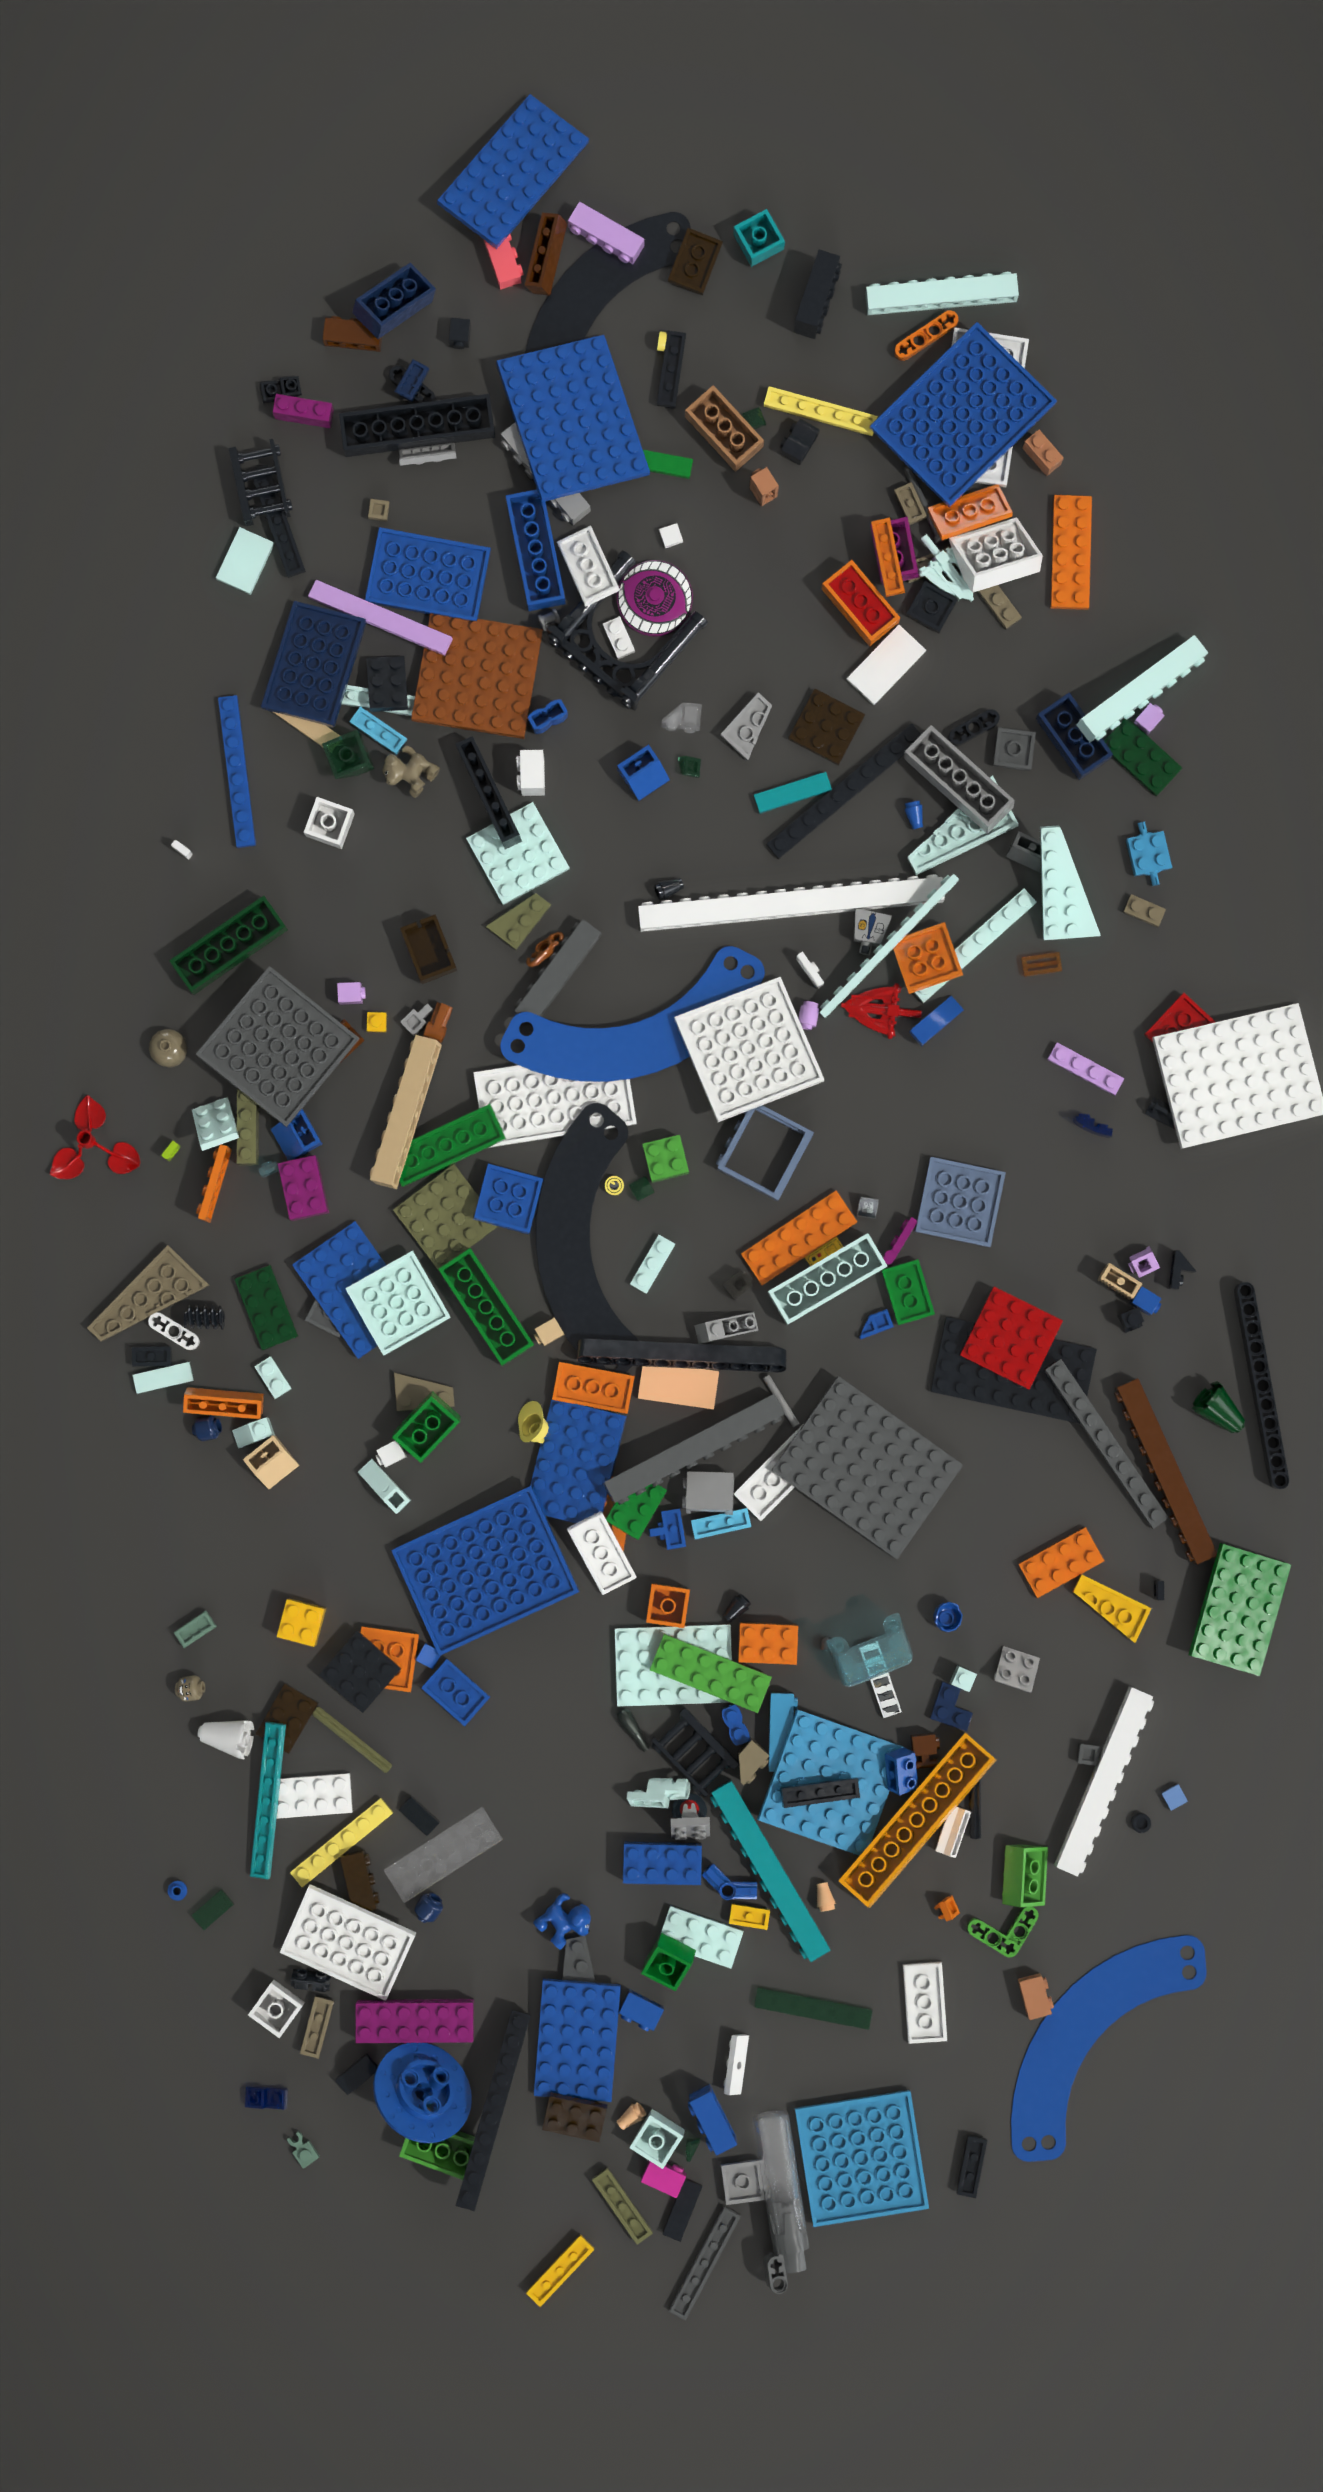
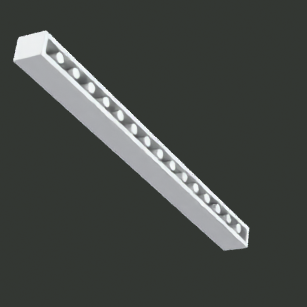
(787, 904)

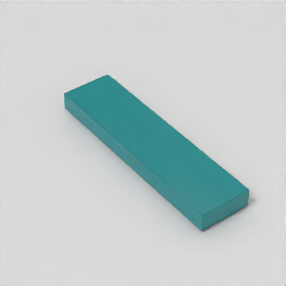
(792, 792)

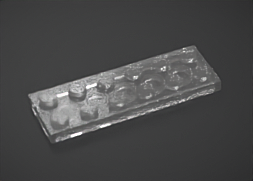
(443, 1854)

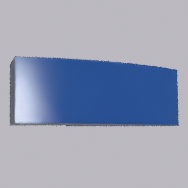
(936, 1021)

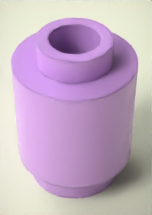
(808, 1015)

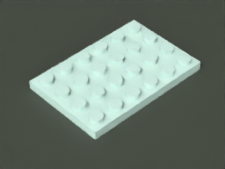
(636, 1651)

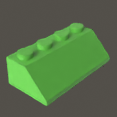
(444, 2156)

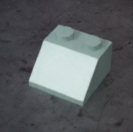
(657, 2138)

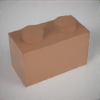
(1042, 452)
(763, 486)
(1034, 1996)

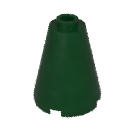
(1219, 1408)

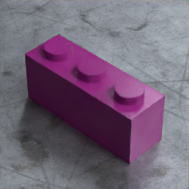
(303, 411)

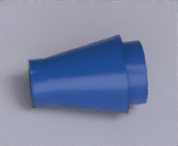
(915, 814)

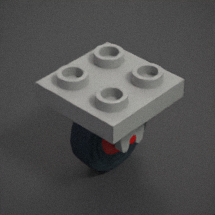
(690, 1818)

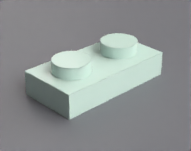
(273, 1377)

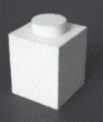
(390, 1454)

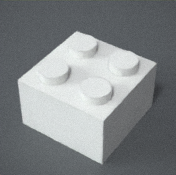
(532, 774)
(329, 823)
(276, 2008)

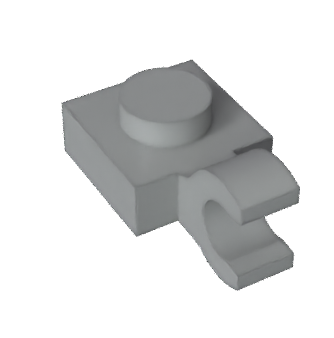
(415, 1020)

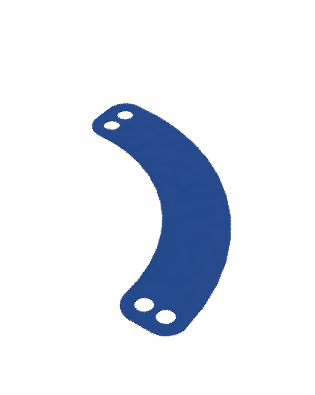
(626, 1049)
(1079, 2021)

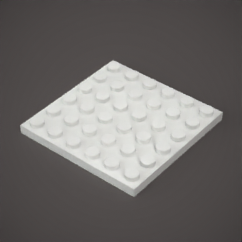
(749, 1049)

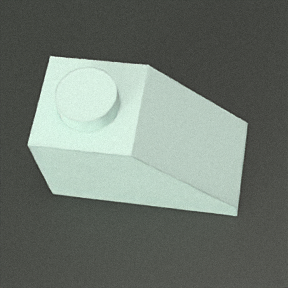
(253, 1432)

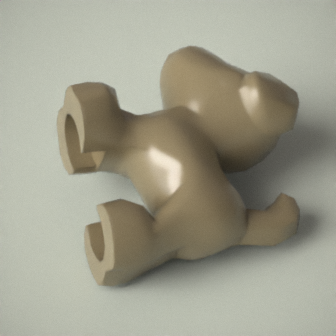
(396, 770)

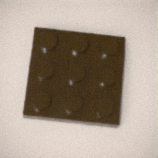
(826, 726)

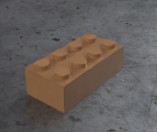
(724, 428)

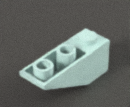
(384, 1486)

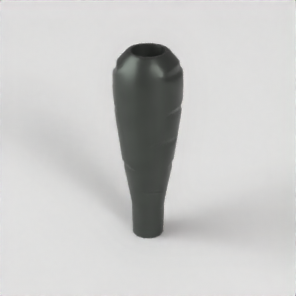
(630, 1725)

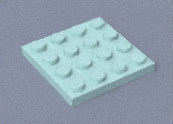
(523, 865)
(398, 1303)

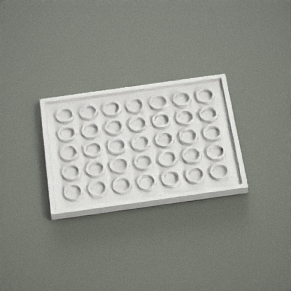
(1239, 1075)

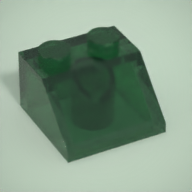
(348, 755)

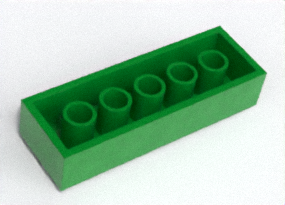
(486, 1307)

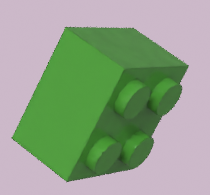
(665, 1158)

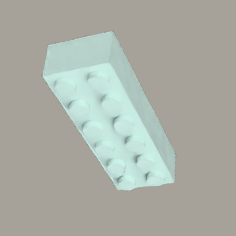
(827, 1279)

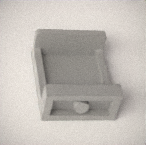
(709, 1492)

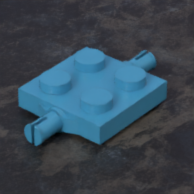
(1148, 853)

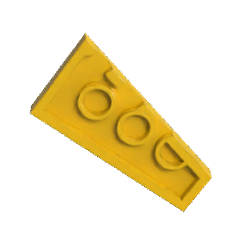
(1115, 1607)

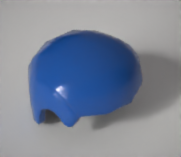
(947, 1616)

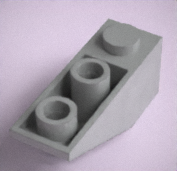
(726, 1327)

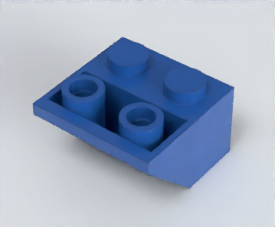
(643, 772)
(297, 1137)

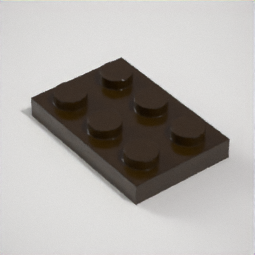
(695, 261)
(290, 1709)
(574, 2117)

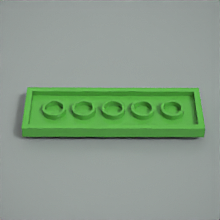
(710, 1673)

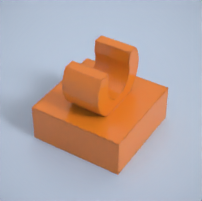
(948, 1908)

